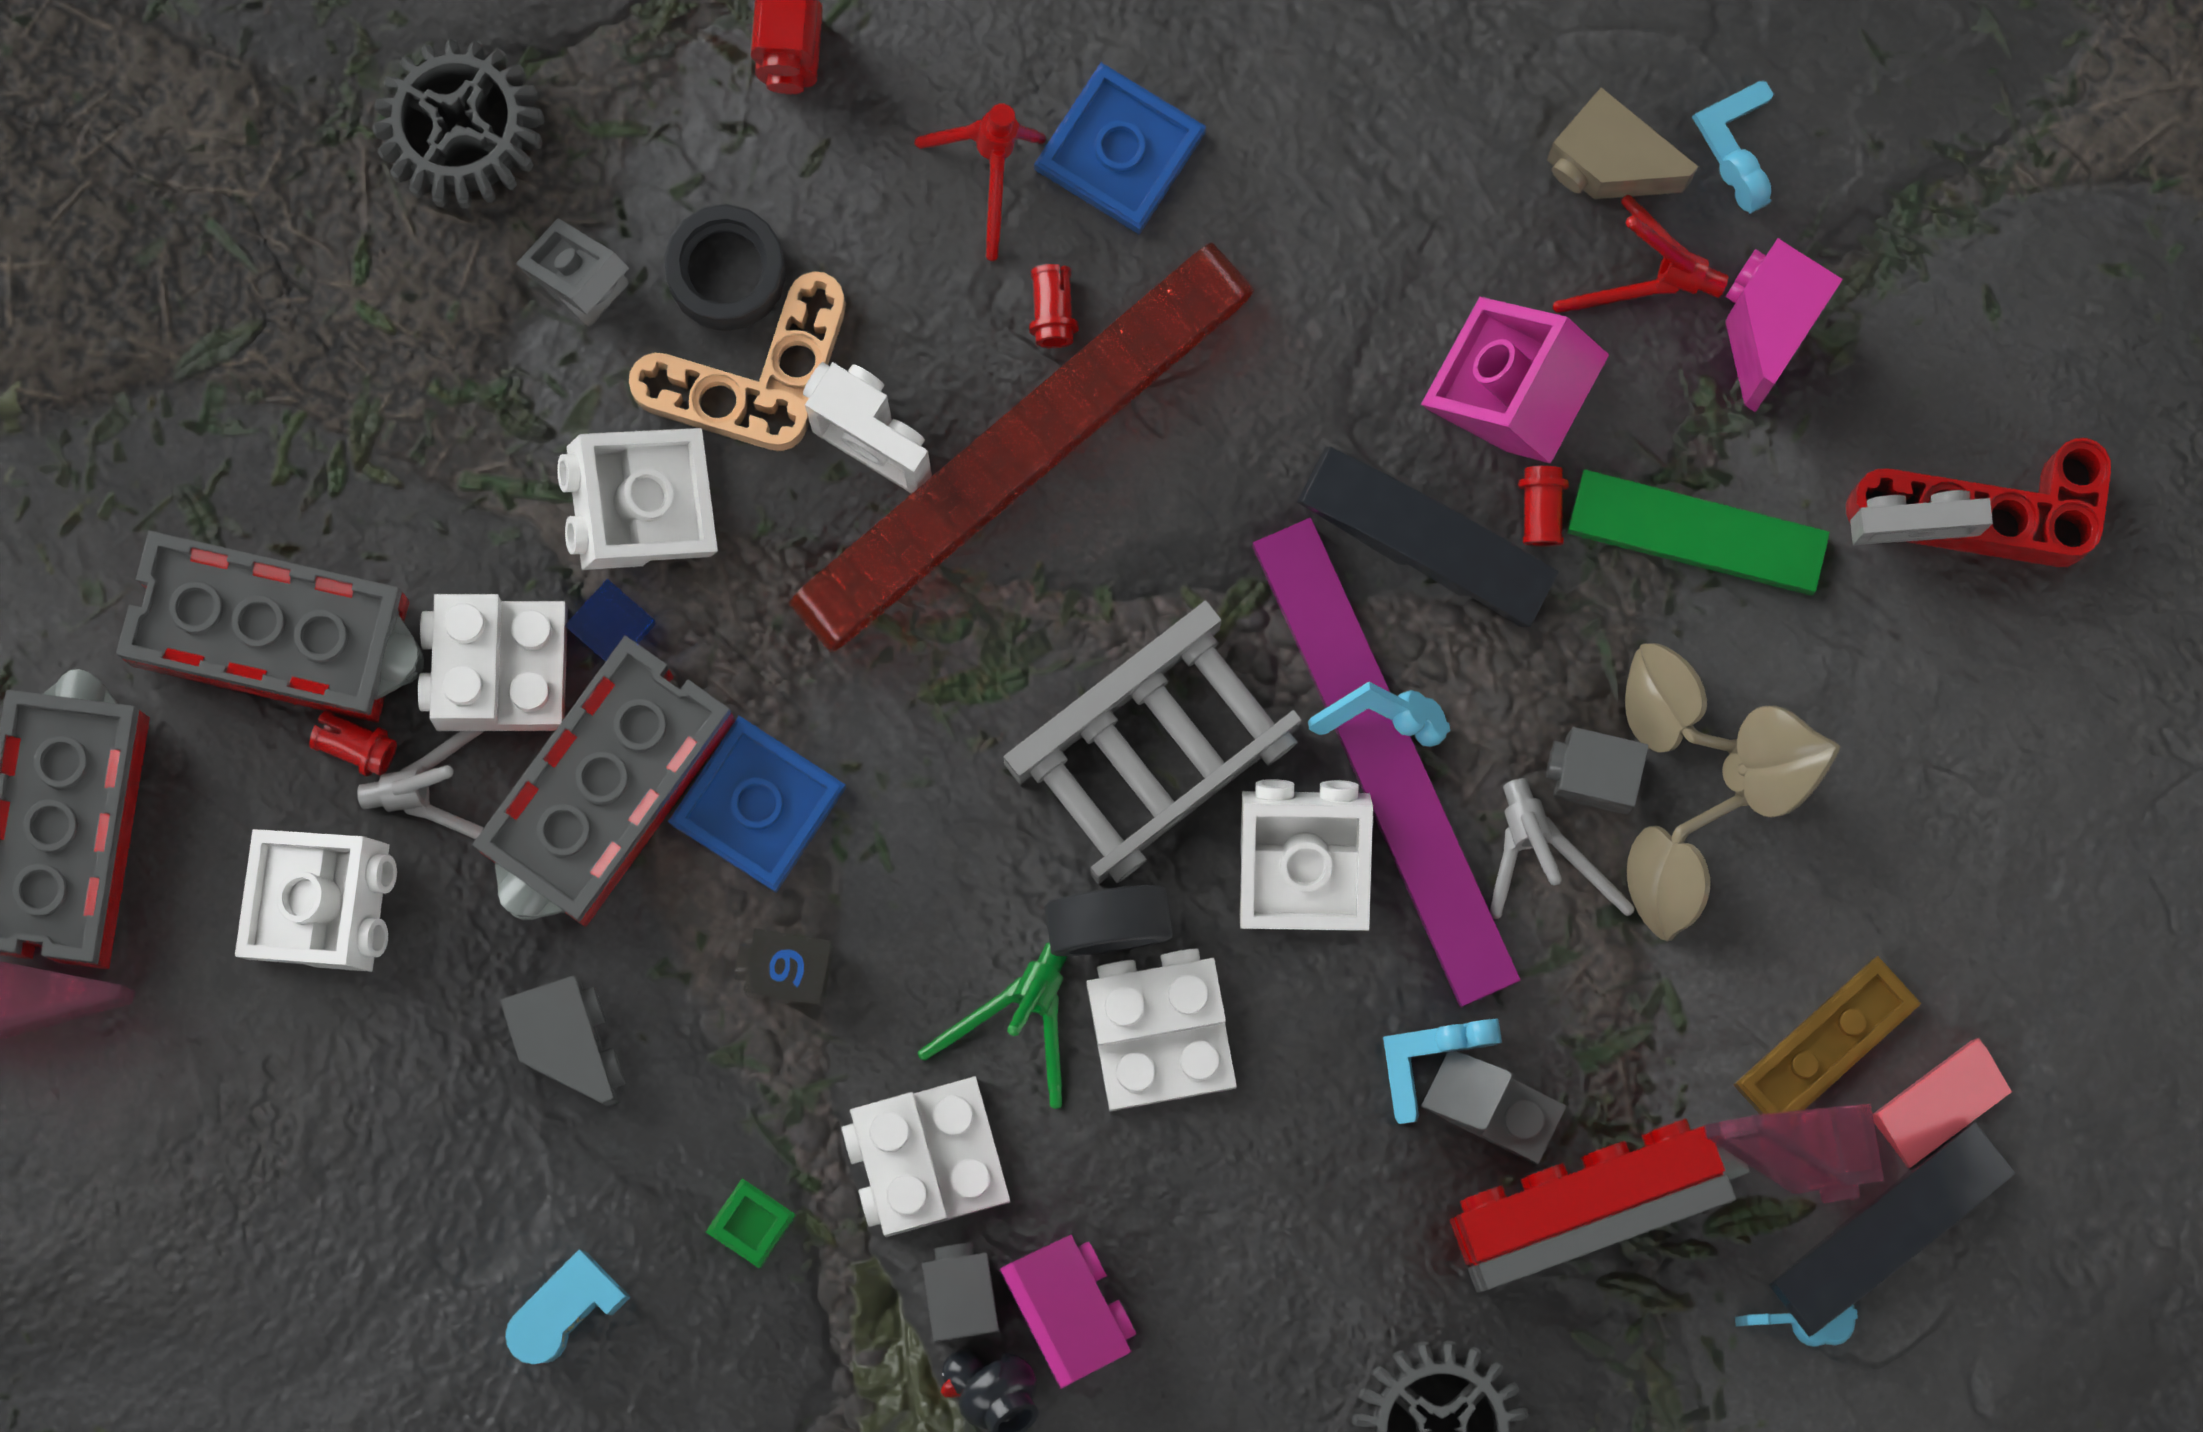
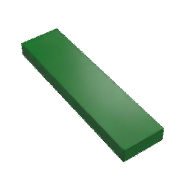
(1698, 532)

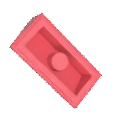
(1942, 1102)

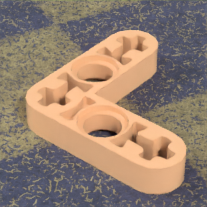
(774, 385)

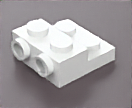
(857, 419)
(637, 497)
(494, 663)
(1306, 857)
(315, 900)
(1160, 1030)
(926, 1157)

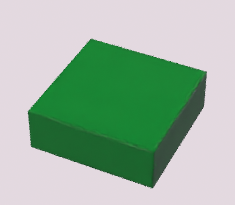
(751, 1223)

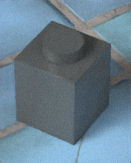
(1597, 770)
(960, 1293)

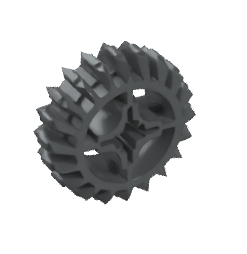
(480, 79)
(1479, 1387)

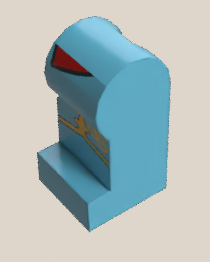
(542, 1324)

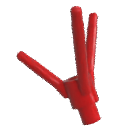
(995, 141)
(1677, 270)

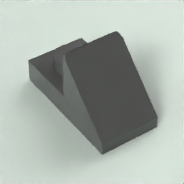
(575, 271)
(1493, 1105)

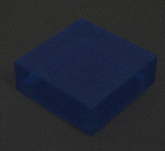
(607, 619)

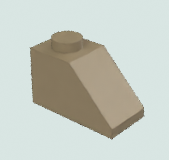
(1617, 154)

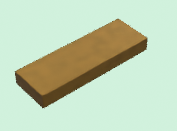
(1829, 1041)

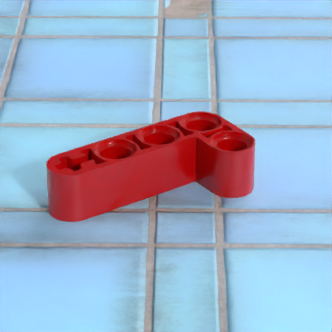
(2033, 511)

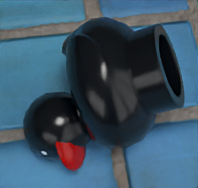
(992, 1395)

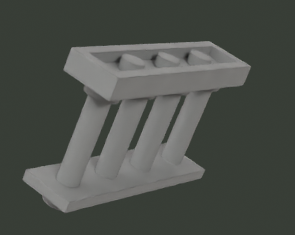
(1094, 720)

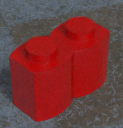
(786, 43)

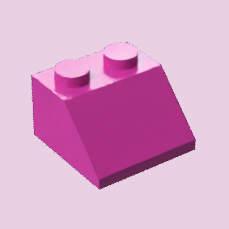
(1773, 312)
(1516, 378)
(1067, 1309)

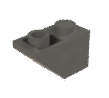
(559, 1037)

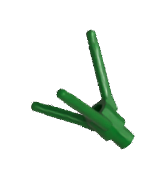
(1034, 993)

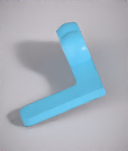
(1737, 166)
(1408, 711)
(1448, 1038)
(1834, 1333)

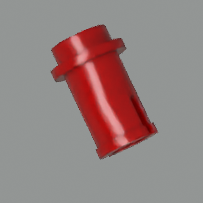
(1052, 307)
(1543, 505)
(354, 744)

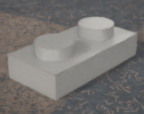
(1947, 516)

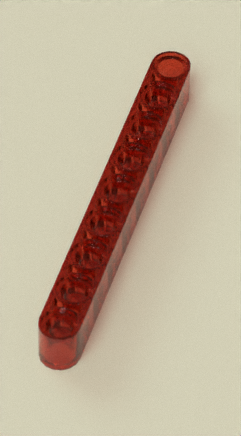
(1021, 447)

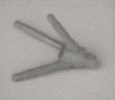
(410, 787)
(1532, 829)

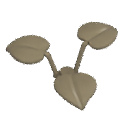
(1769, 767)

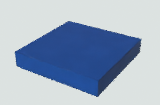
(1120, 148)
(757, 804)

